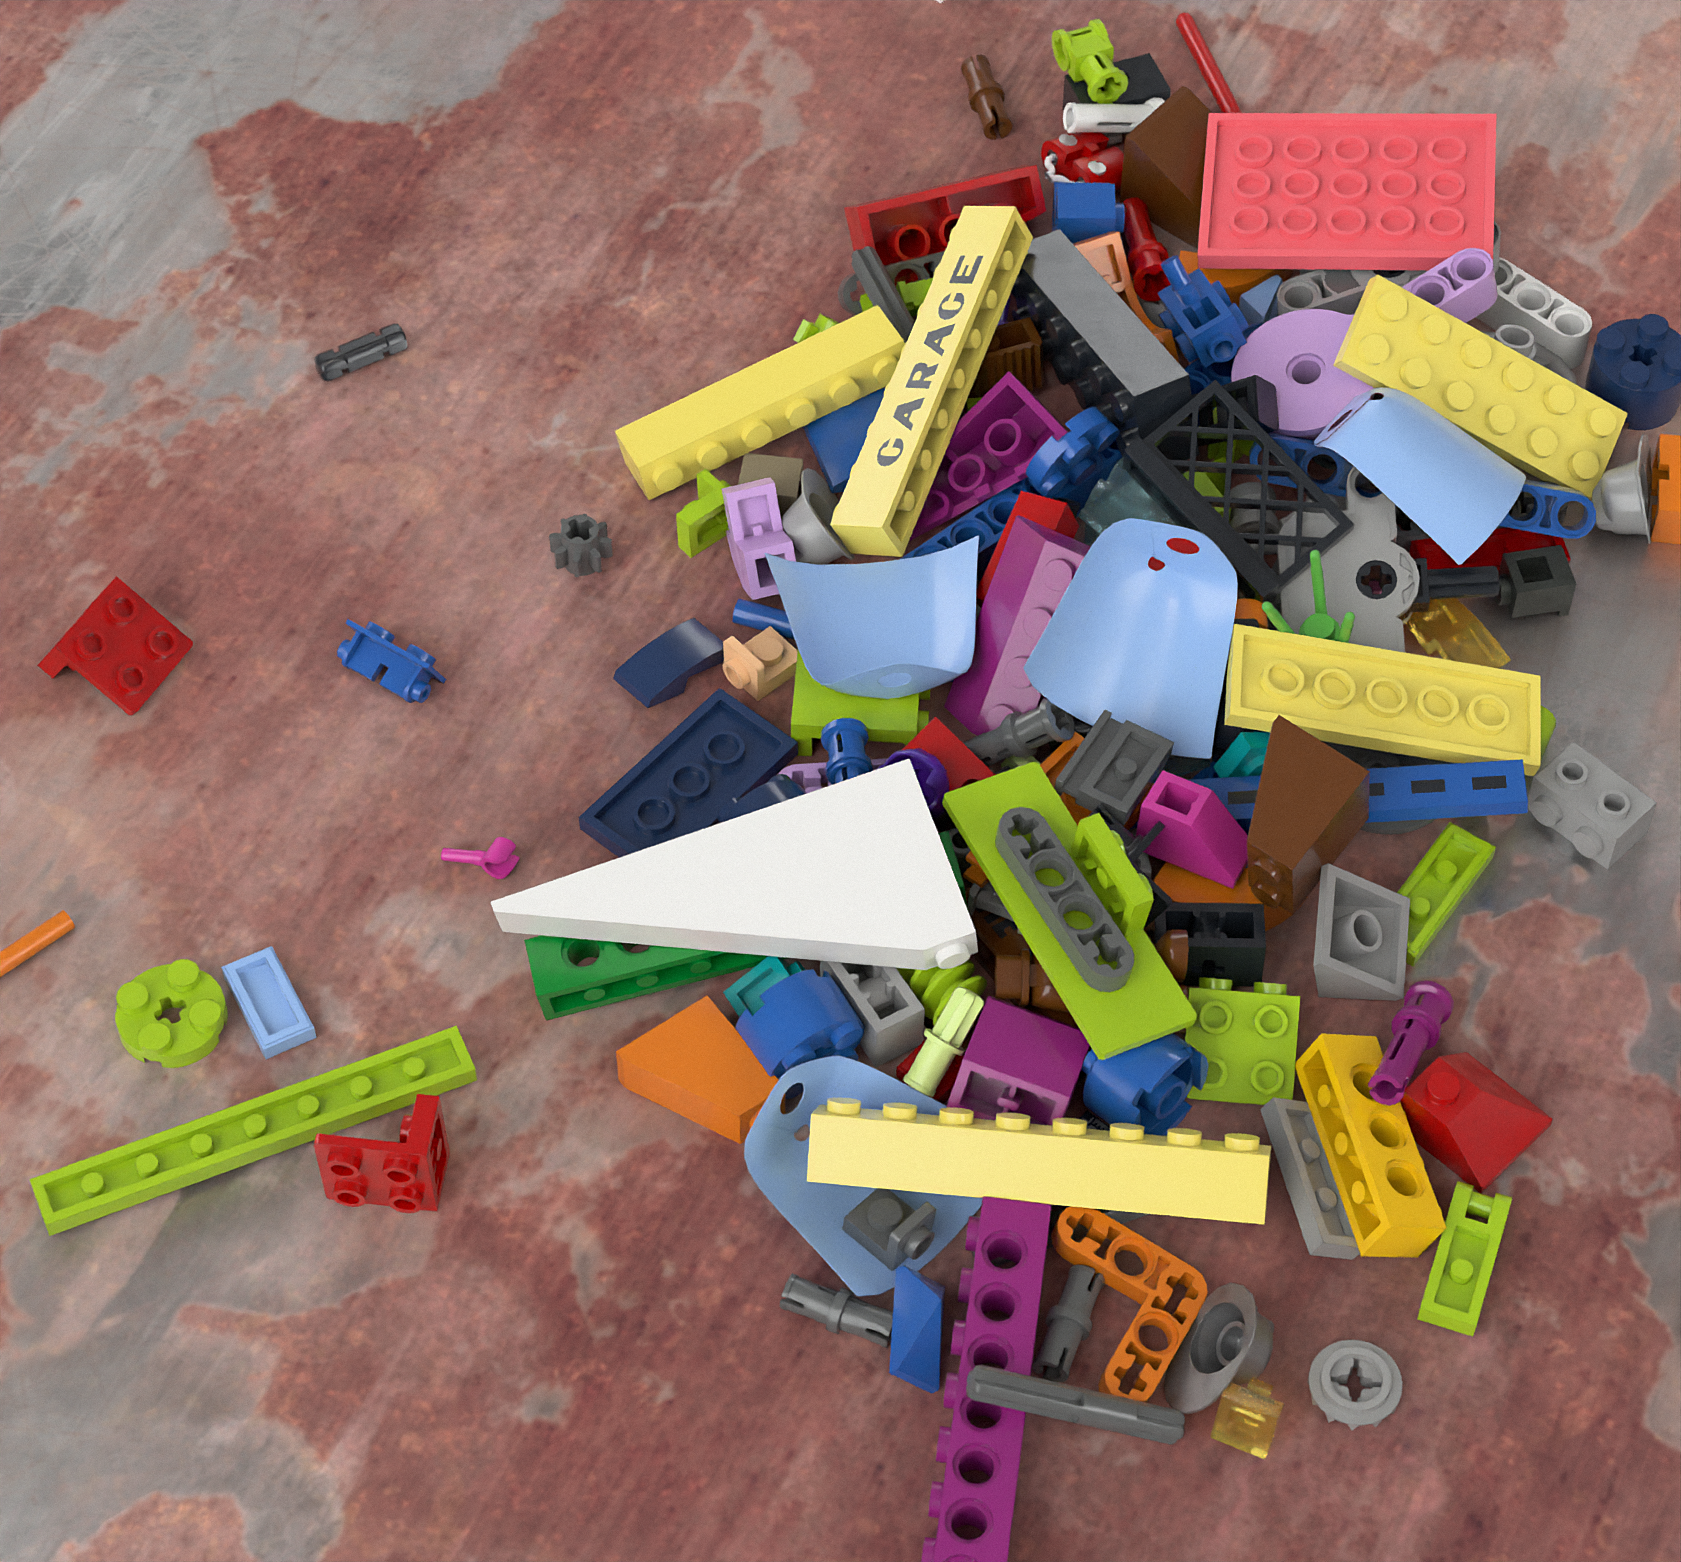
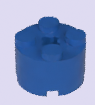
(801, 1022)
(1145, 1084)

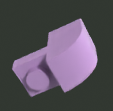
(753, 531)

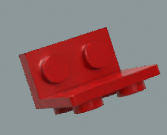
(120, 647)
(389, 1173)

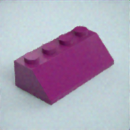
(1015, 613)

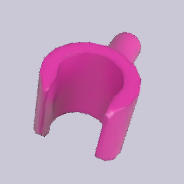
(496, 861)

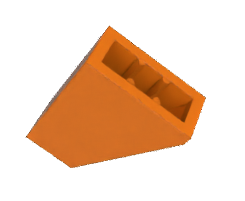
(699, 1071)

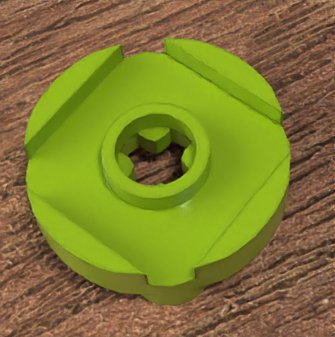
(163, 988)

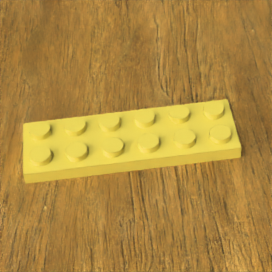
(1481, 387)
(1383, 698)

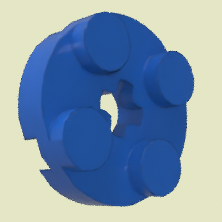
(1072, 454)

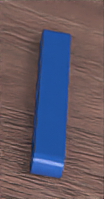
(1541, 519)

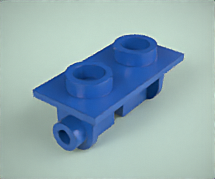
(407, 670)

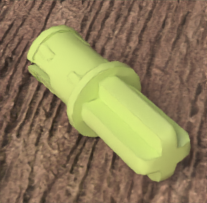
(944, 1041)

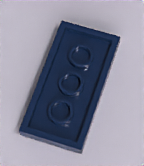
(689, 776)

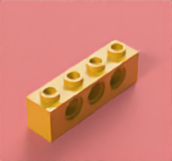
(1369, 1149)

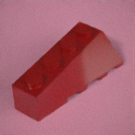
(923, 219)

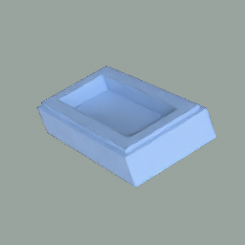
(268, 1002)

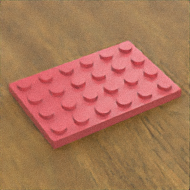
(1346, 190)

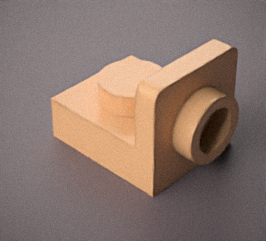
(759, 663)

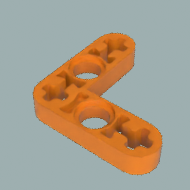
(1149, 1289)

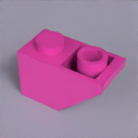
(1197, 830)

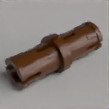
(986, 97)

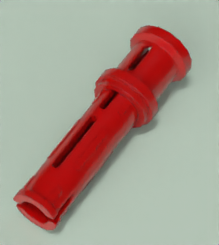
(1144, 252)

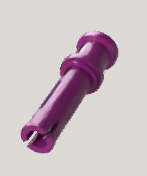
(1414, 1031)

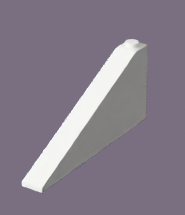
(812, 878)

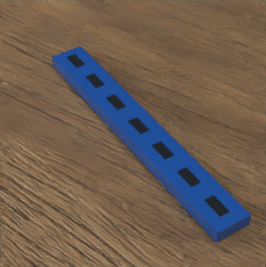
(1409, 792)

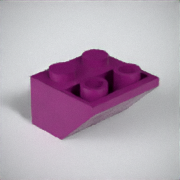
(1019, 1065)

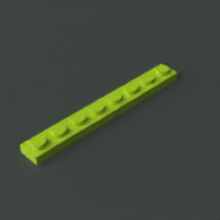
(252, 1130)

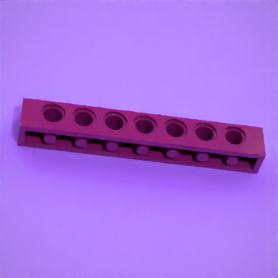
(1019, 1234)

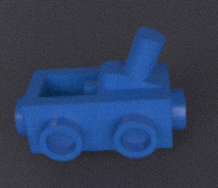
(1200, 315)

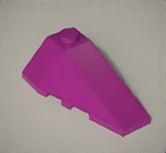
(988, 451)

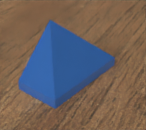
(917, 1329)

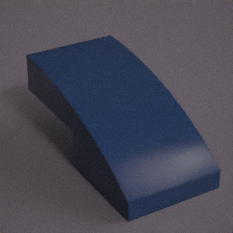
(667, 662)

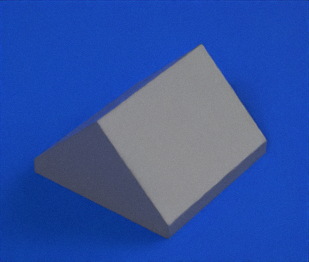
(1359, 938)

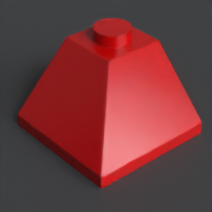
(1471, 1118)

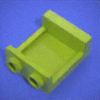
(885, 719)

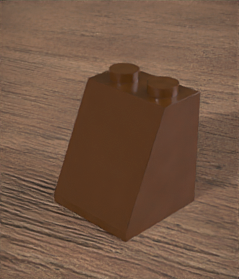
(1167, 164)
(1302, 814)

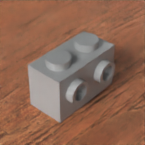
(1590, 805)

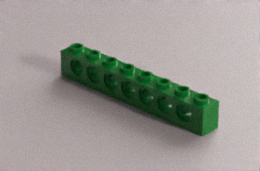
(624, 975)

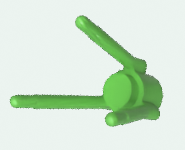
(1318, 624)

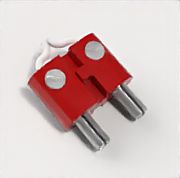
(1084, 158)

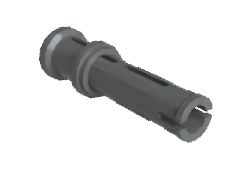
(1023, 734)

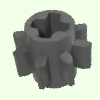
(581, 545)

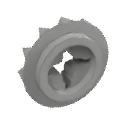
(1375, 1371)

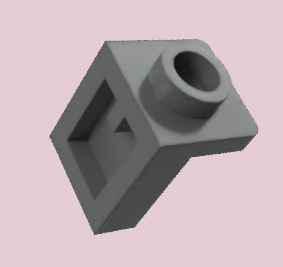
(891, 1227)

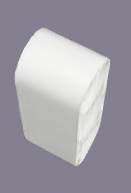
(1544, 312)

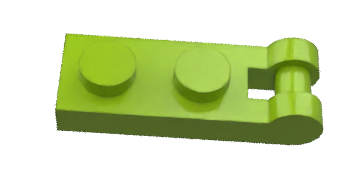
(1464, 1260)

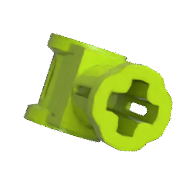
(1089, 57)

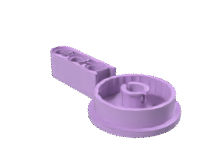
(1302, 345)

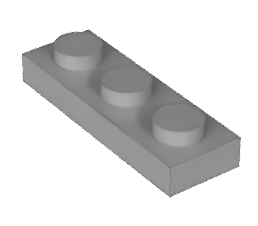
(1309, 1179)

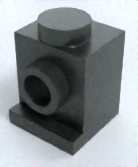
(1536, 582)

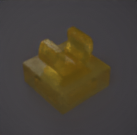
(1248, 1417)

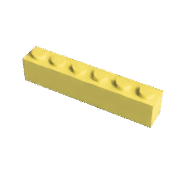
(761, 402)

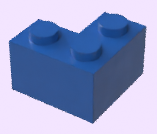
(1086, 210)

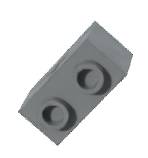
(884, 1005)

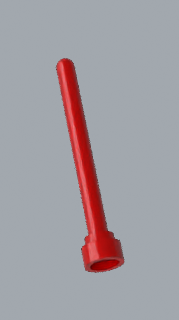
(1206, 64)

